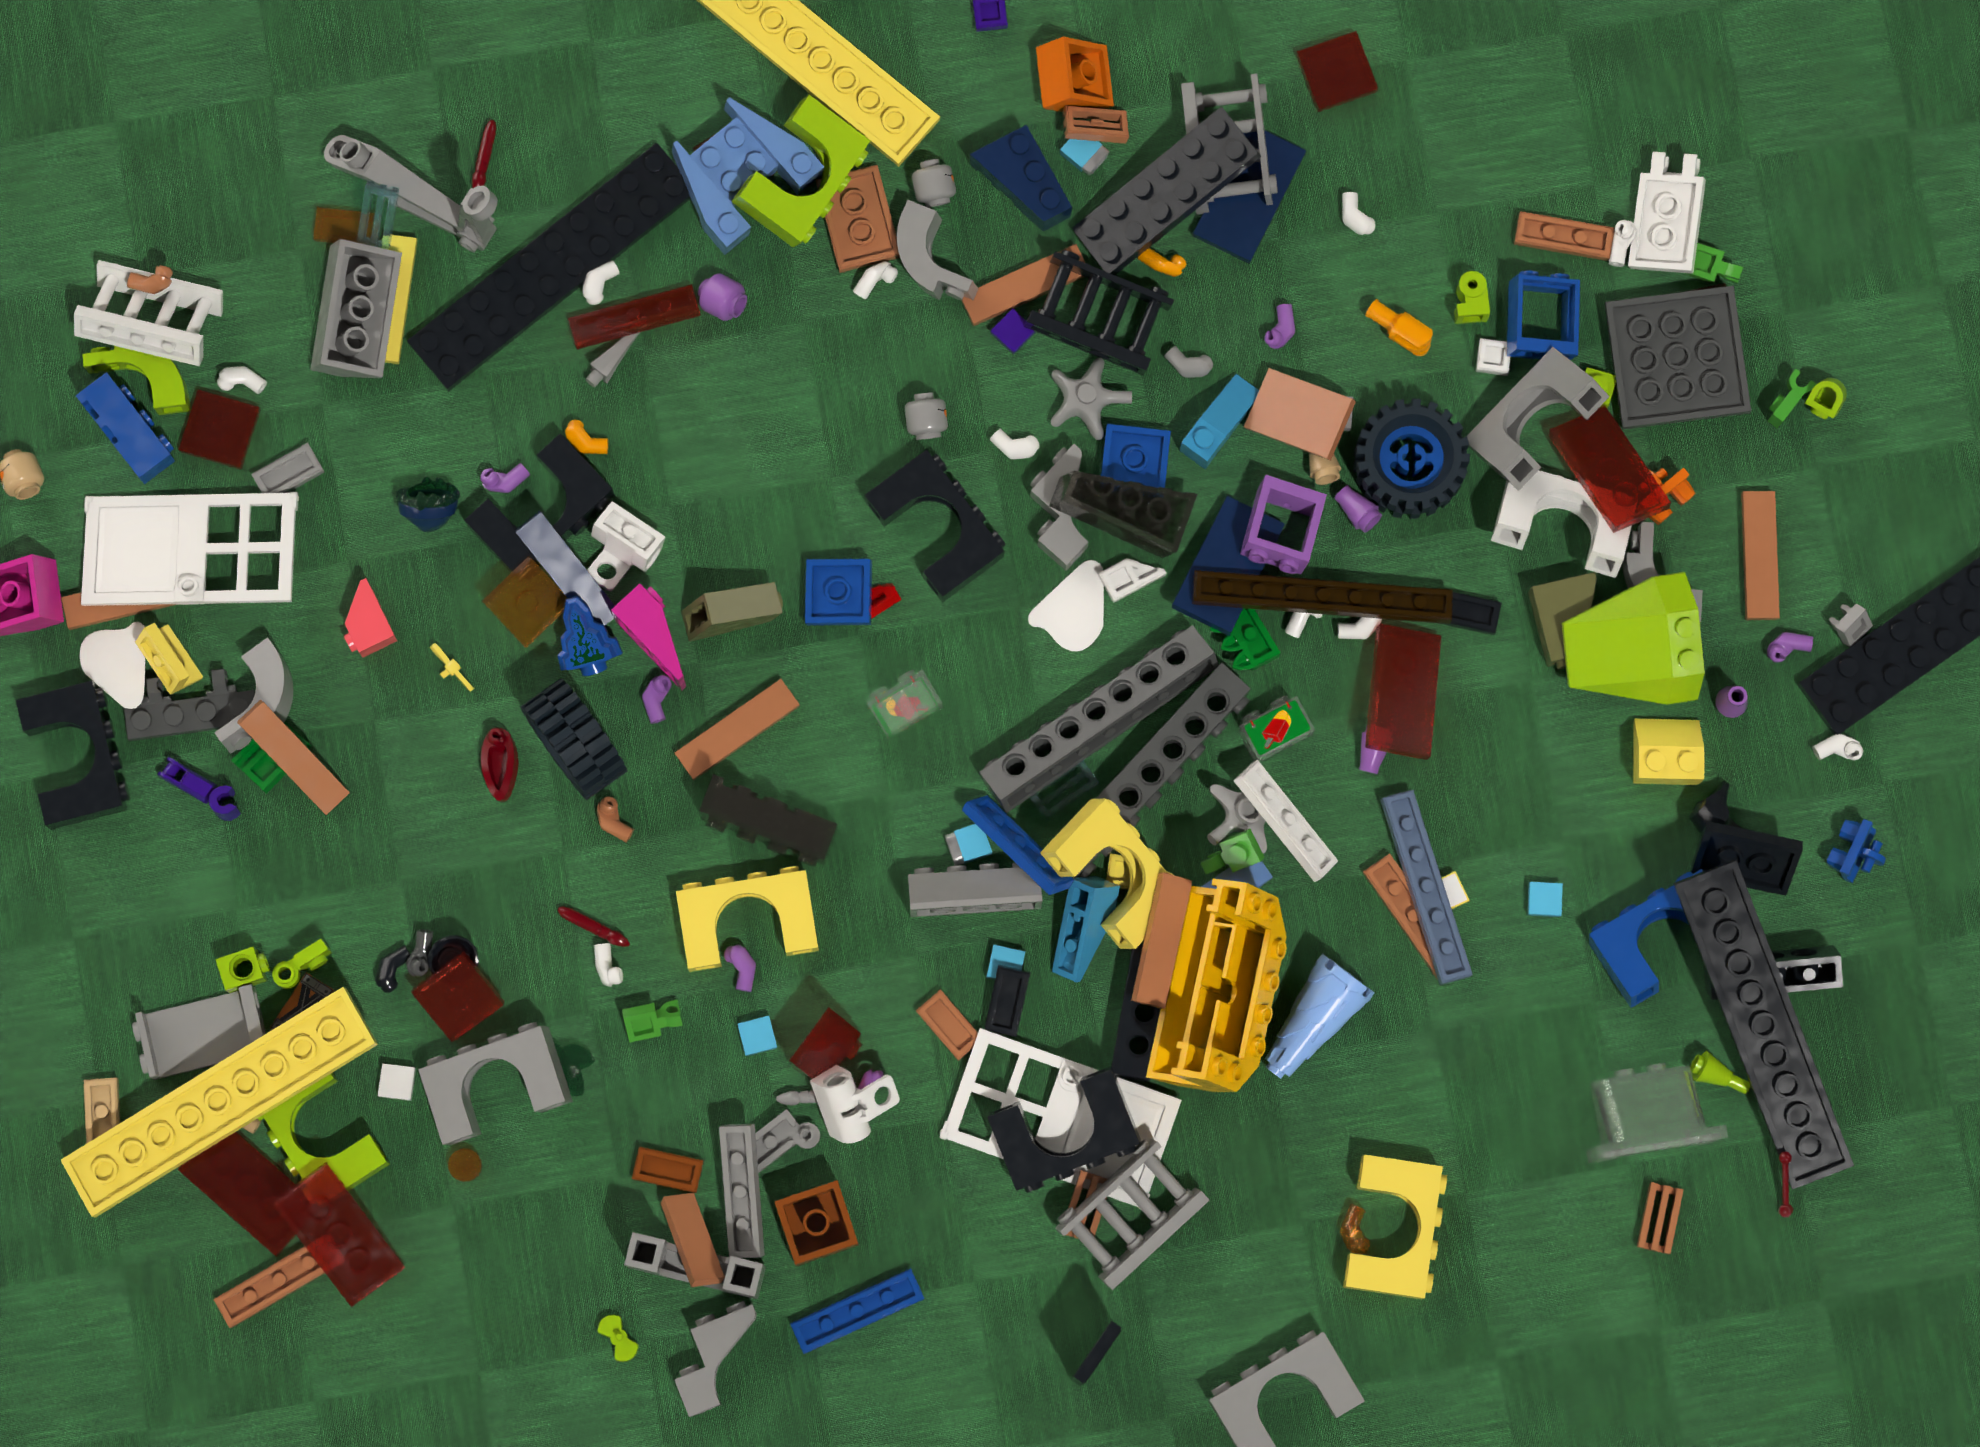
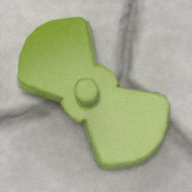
(612, 1327)

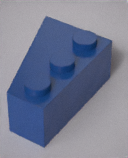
(126, 427)

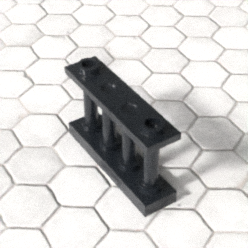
(1104, 343)

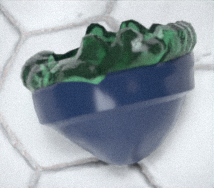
(428, 503)

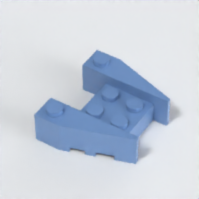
(726, 161)

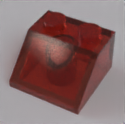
(826, 1045)

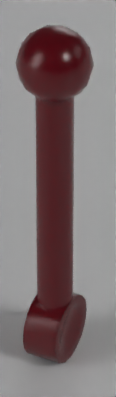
(1785, 1209)

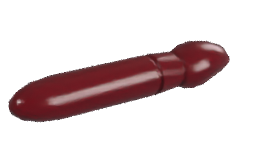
(484, 154)
(593, 926)

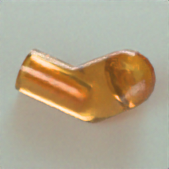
(1351, 1231)

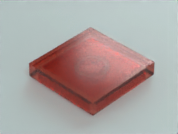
(1337, 71)
(219, 429)
(458, 997)

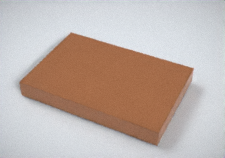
(861, 222)
(1299, 414)

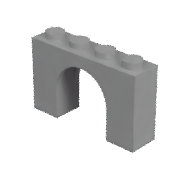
(1548, 382)
(449, 1080)
(662, 1259)
(1313, 1360)

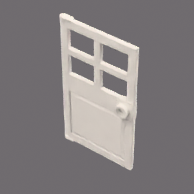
(159, 547)
(1068, 1117)

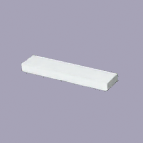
(1286, 820)

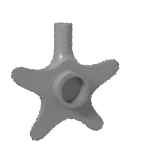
(1086, 398)
(1239, 816)

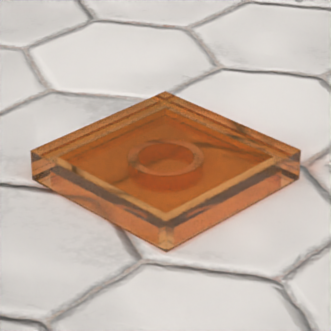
(526, 602)

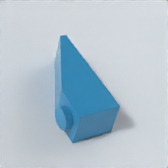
(1219, 421)
(1086, 907)

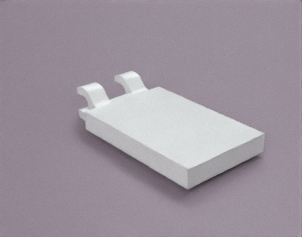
(1668, 216)

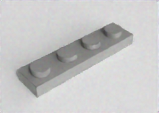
(741, 1190)

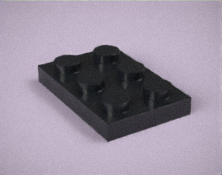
(1763, 858)

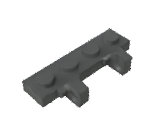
(163, 717)

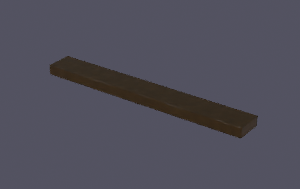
(1322, 597)

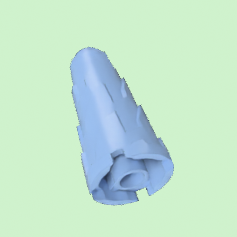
(1317, 1014)

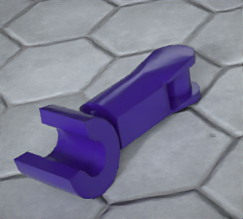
(201, 789)

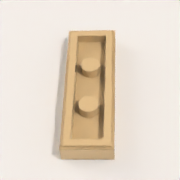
(101, 1106)

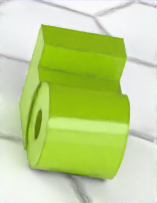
(1473, 294)

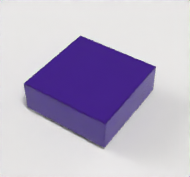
(990, 15)
(1011, 331)

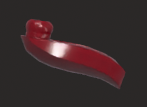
(499, 763)

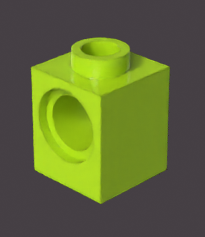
(228, 969)

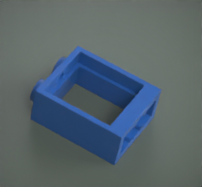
(1536, 348)

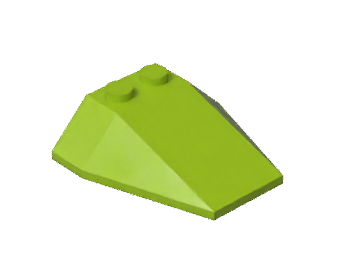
(1639, 643)

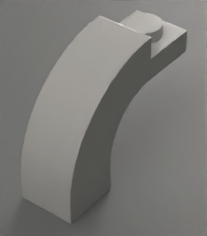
(914, 243)
(1640, 565)
(273, 687)

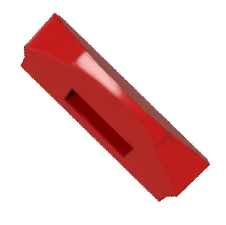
(883, 597)

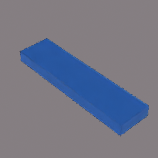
(1015, 843)
(857, 1311)

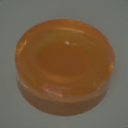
(465, 1165)

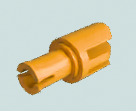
(1402, 328)

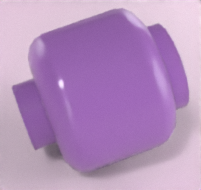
(722, 297)

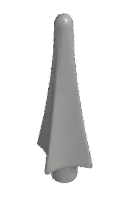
(606, 364)

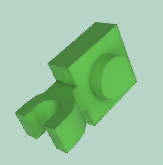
(1710, 264)
(1783, 405)
(1237, 851)
(645, 1021)

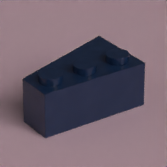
(1023, 175)

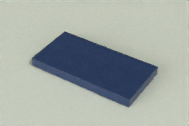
(1240, 221)
(1222, 554)

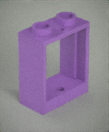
(1292, 498)

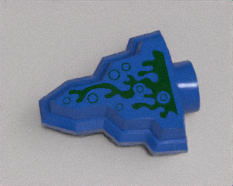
(585, 641)

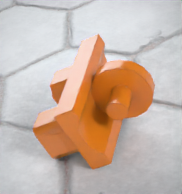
(1676, 486)

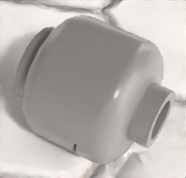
(933, 183)
(926, 416)

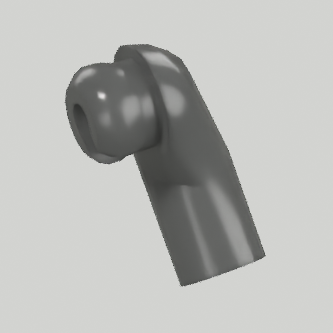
(418, 960)

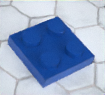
(1136, 454)
(838, 592)

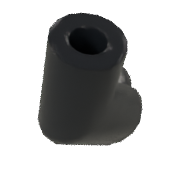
(387, 969)

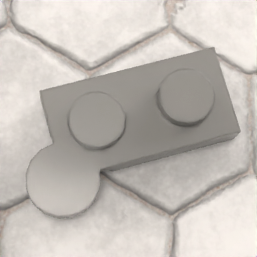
(781, 1136)

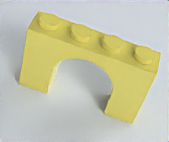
(1086, 834)
(702, 906)
(1419, 1187)

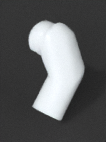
(1354, 218)
(1623, 236)
(872, 276)
(595, 281)
(240, 375)
(1015, 448)
(1297, 623)
(1360, 630)
(1840, 745)
(603, 965)

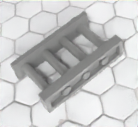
(1196, 102)
(1162, 1223)

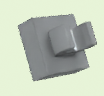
(1852, 625)

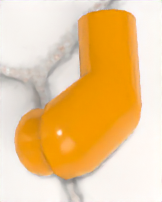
(1159, 263)
(582, 441)

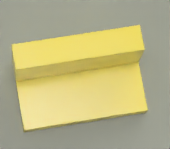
(168, 657)

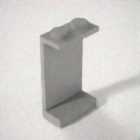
(198, 1032)

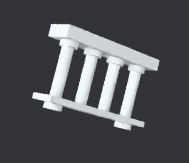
(146, 336)

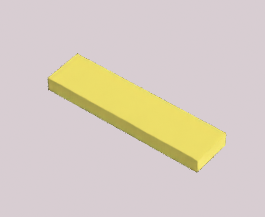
(407, 247)

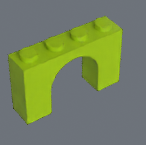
(838, 149)
(351, 1165)

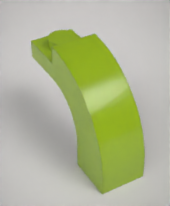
(167, 384)

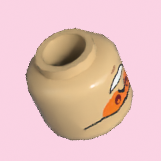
(21, 474)

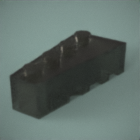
(1130, 511)
(768, 822)

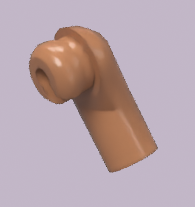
(153, 283)
(609, 819)

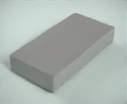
(289, 471)

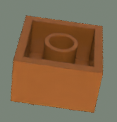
(816, 1223)

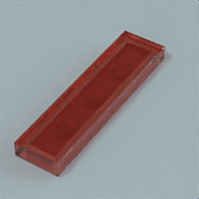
(634, 316)

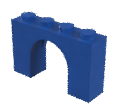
(1617, 943)

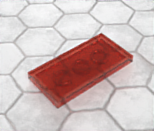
(1609, 469)
(1403, 691)
(244, 1187)
(338, 1234)

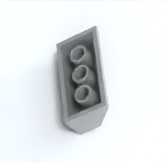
(356, 310)
(972, 891)

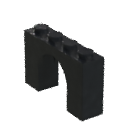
(925, 481)
(585, 496)
(101, 790)
(1032, 1163)

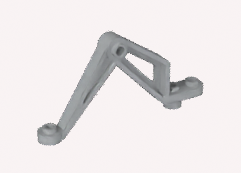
(468, 221)

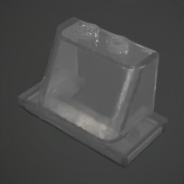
(1649, 1113)

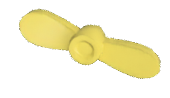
(451, 666)

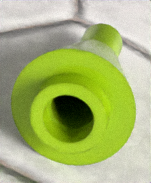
(1710, 1070)

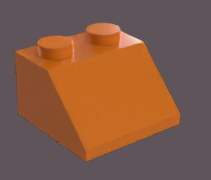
(1074, 74)

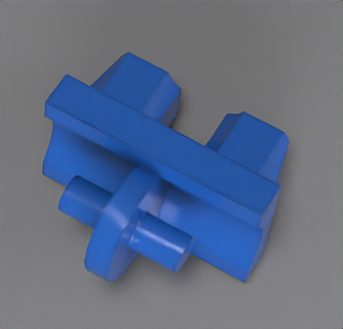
(1861, 837)

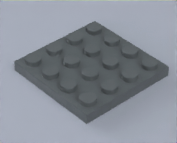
(1677, 357)

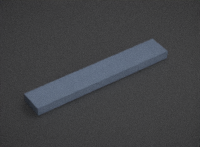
(1426, 887)

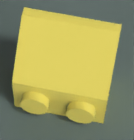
(1667, 752)

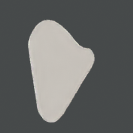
(1073, 609)
(116, 663)

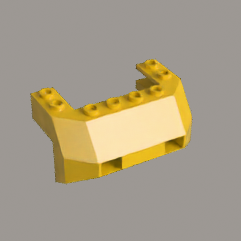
(1220, 989)

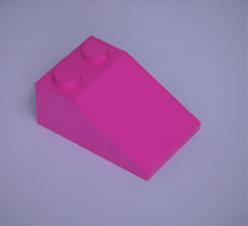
(29, 595)
(644, 621)

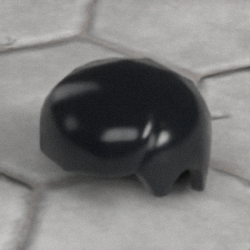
(448, 948)

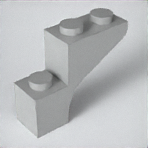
(1058, 538)
(714, 1341)

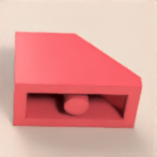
(367, 623)

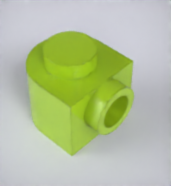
(1827, 398)

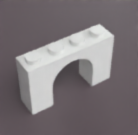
(1555, 491)

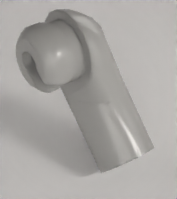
(1191, 366)

